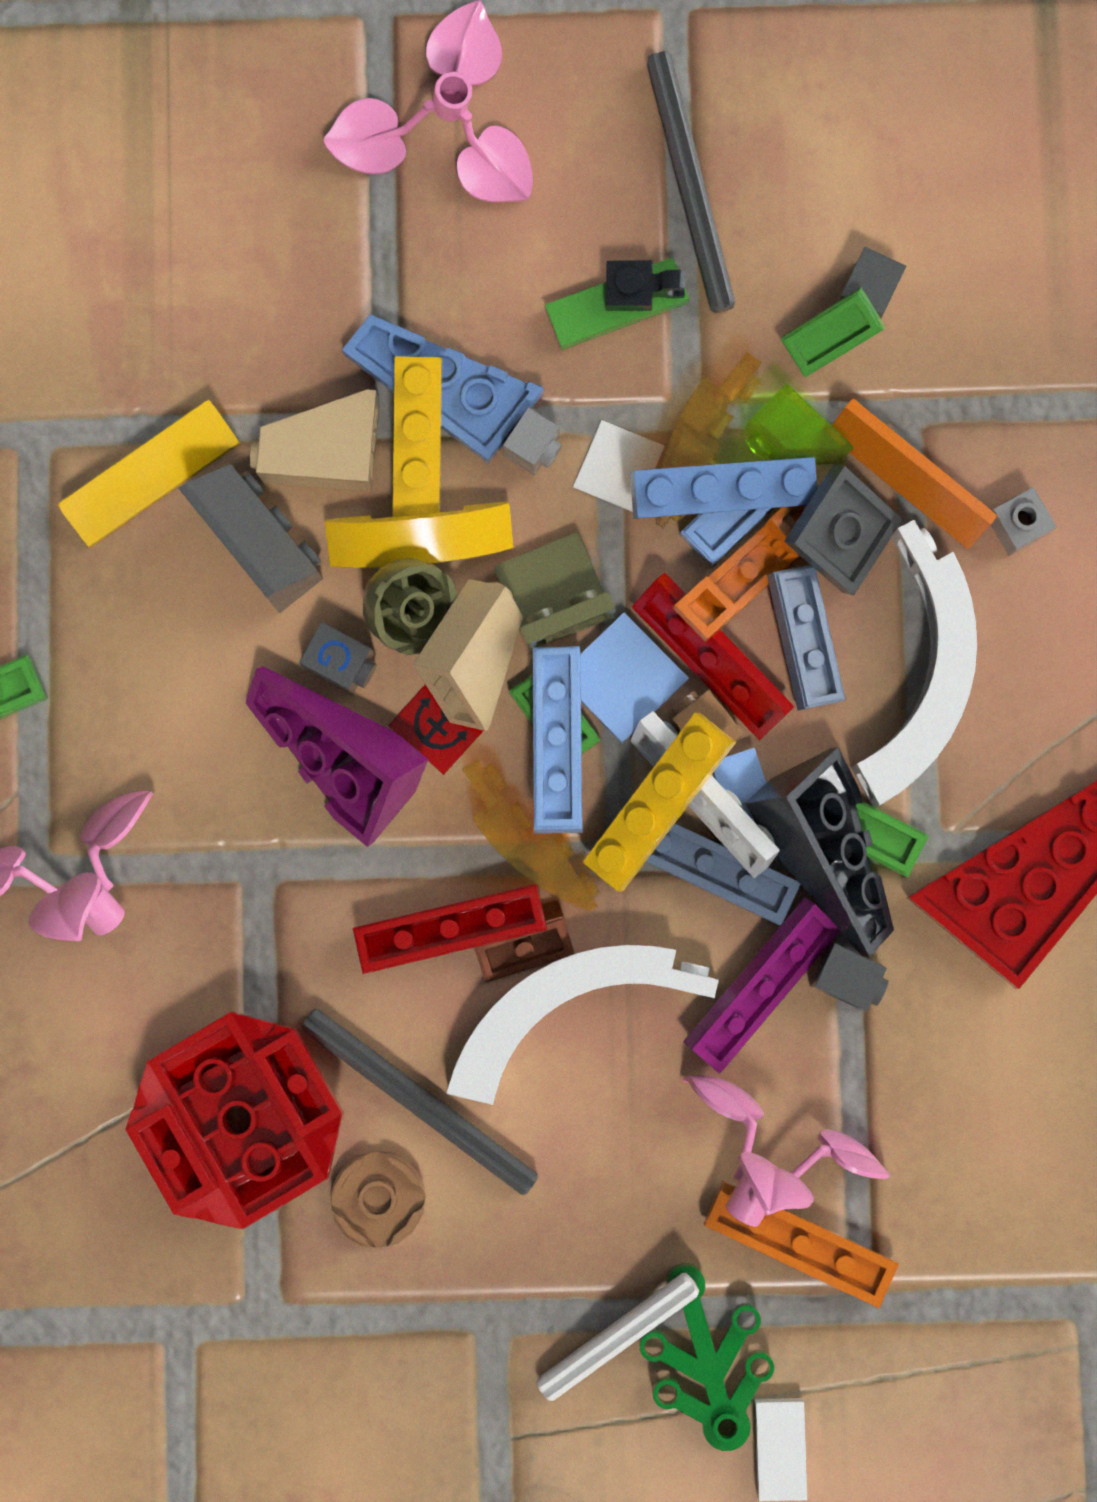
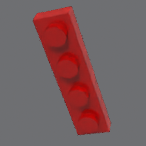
(715, 662)

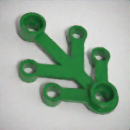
(710, 1368)

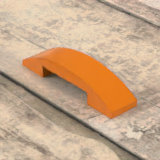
(741, 576)

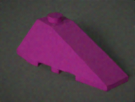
(351, 759)

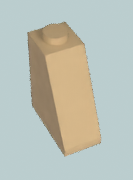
(321, 445)
(471, 653)

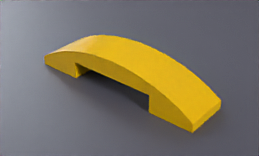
(425, 537)

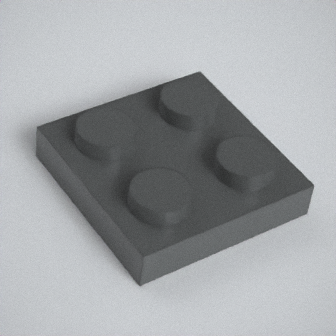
(843, 529)

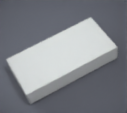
(780, 1449)

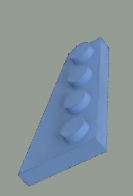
(477, 400)

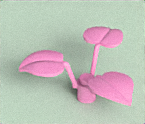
(464, 55)
(86, 895)
(761, 1185)

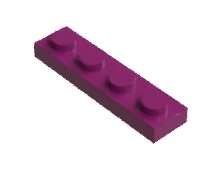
(762, 985)

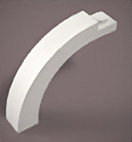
(948, 673)
(511, 1018)

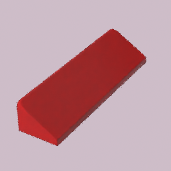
(450, 928)

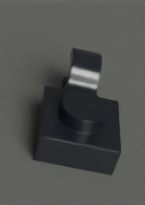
(633, 285)

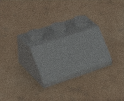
(254, 534)

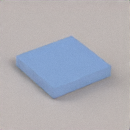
(626, 677)

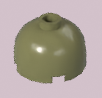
(407, 603)

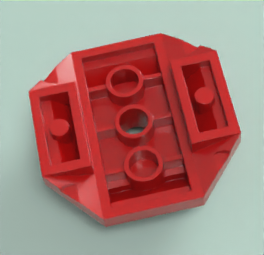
(185, 1129)

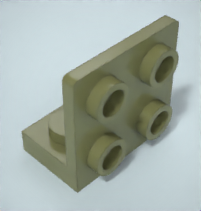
(555, 591)

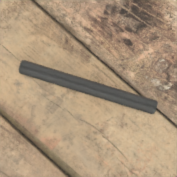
(691, 182)
(419, 1102)

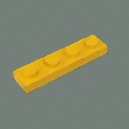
(417, 435)
(659, 801)

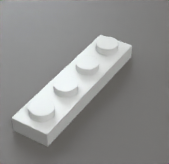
(713, 804)

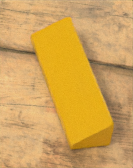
(148, 473)

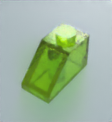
(794, 430)

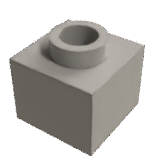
(533, 442)
(1014, 534)

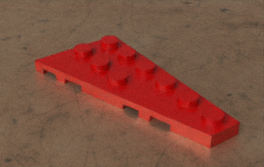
(1022, 890)

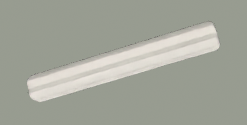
(617, 1336)

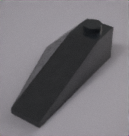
(824, 847)

